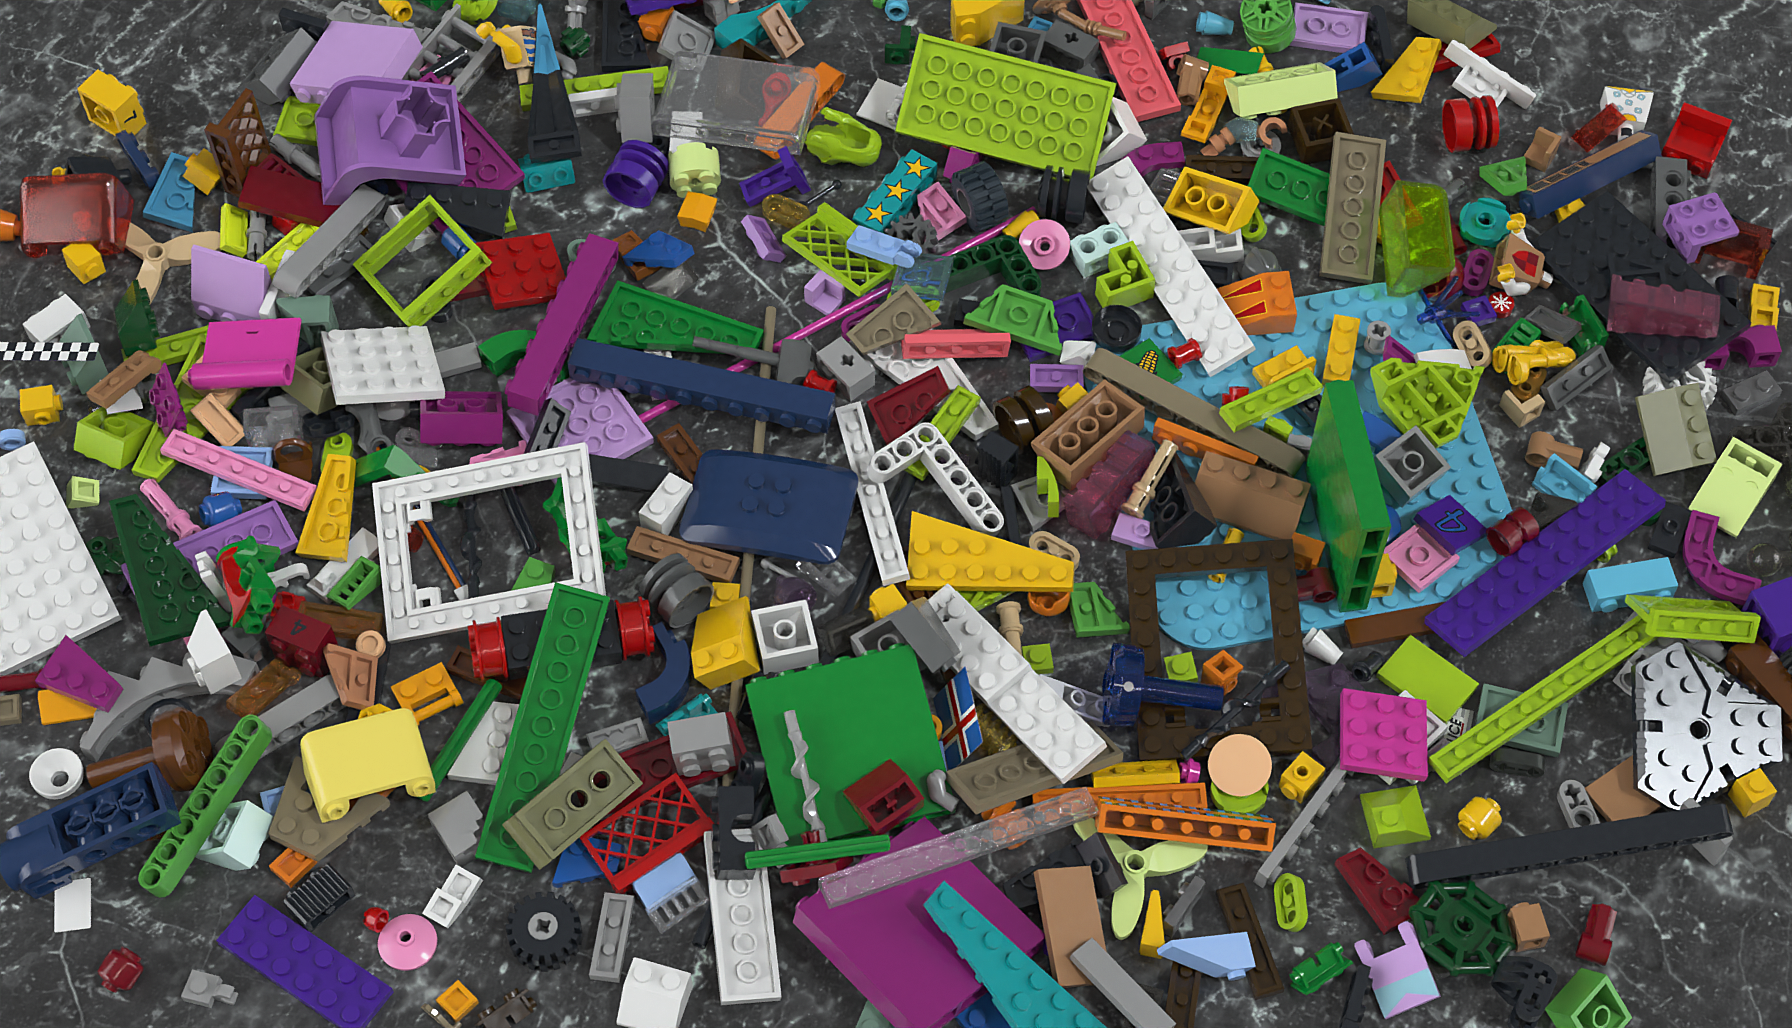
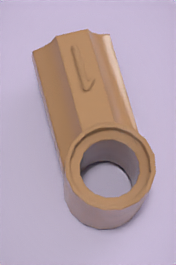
(1192, 74)
(1544, 446)

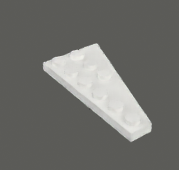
(891, 363)

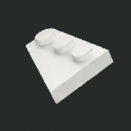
(486, 748)

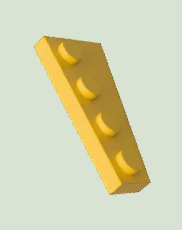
(329, 517)

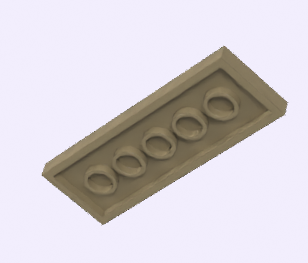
(1352, 208)
(1017, 775)

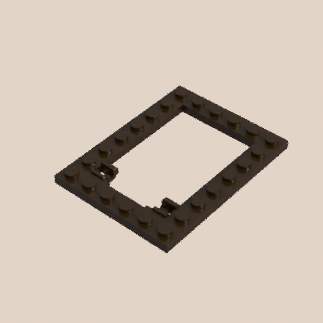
(1279, 734)

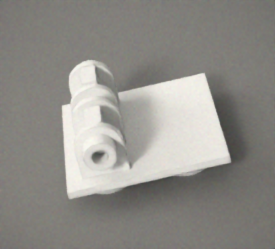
(883, 103)

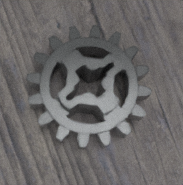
(915, 231)

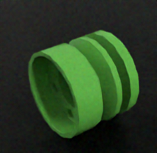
(1268, 24)

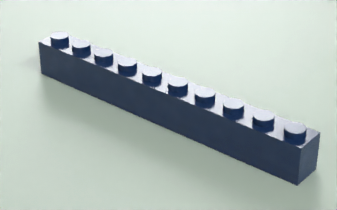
(702, 386)

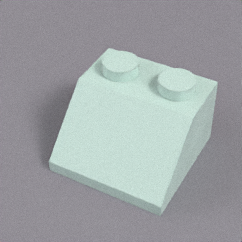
(237, 837)

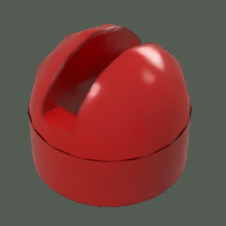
(375, 918)

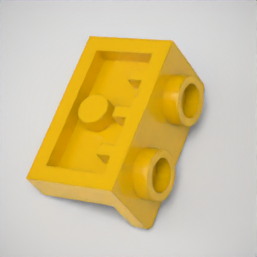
(1283, 366)

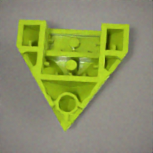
(1426, 396)

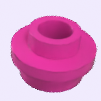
(1189, 771)

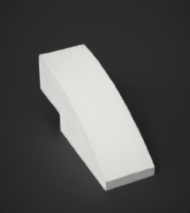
(1213, 245)

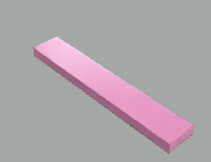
(239, 470)

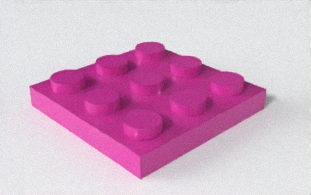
(1383, 734)

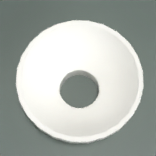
(50, 765)

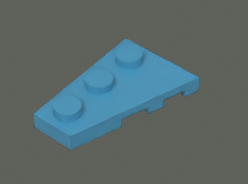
(172, 196)

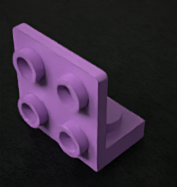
(1698, 224)

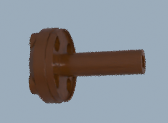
(178, 748)

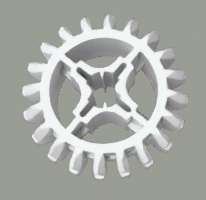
(1698, 374)

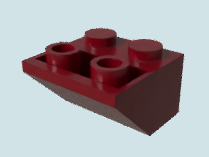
(884, 797)

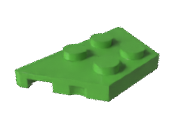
(1022, 315)

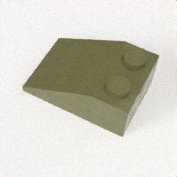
(312, 382)

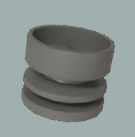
(676, 590)

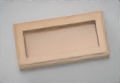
(218, 420)

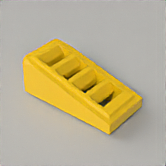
(1153, 928)

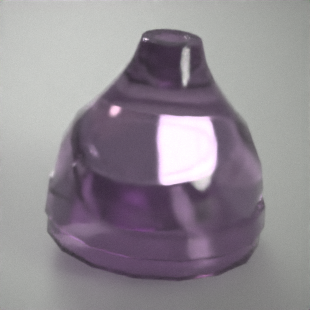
(792, 590)

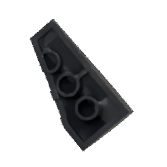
(1179, 509)

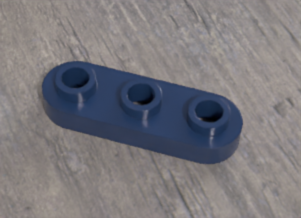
(138, 159)

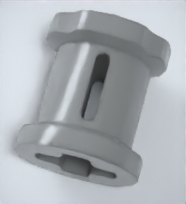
(1376, 335)

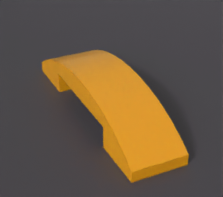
(1209, 106)

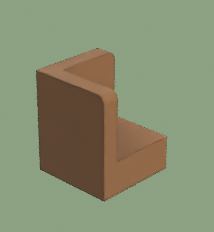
(1542, 149)

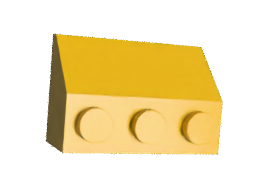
(1211, 201)

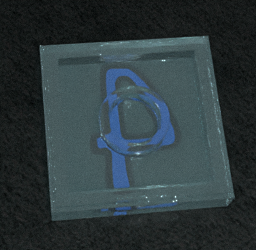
(926, 277)

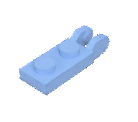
(883, 247)

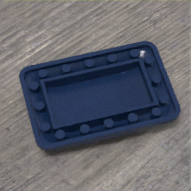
(769, 506)

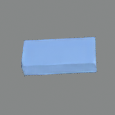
(662, 880)

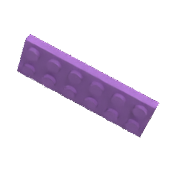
(264, 523)

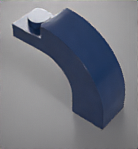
(671, 687)

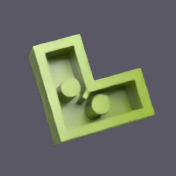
(1128, 279)

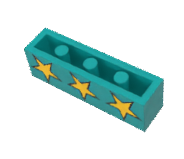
(897, 193)

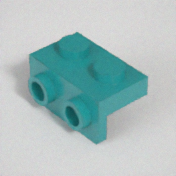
(546, 174)

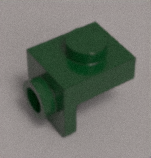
(900, 53)

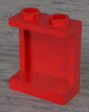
(1697, 138)

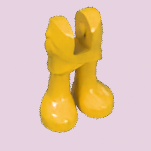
(1520, 359)

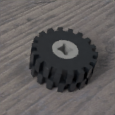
(549, 944)

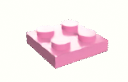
(1419, 558)

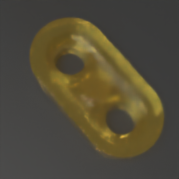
(787, 210)

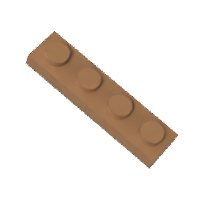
(708, 562)

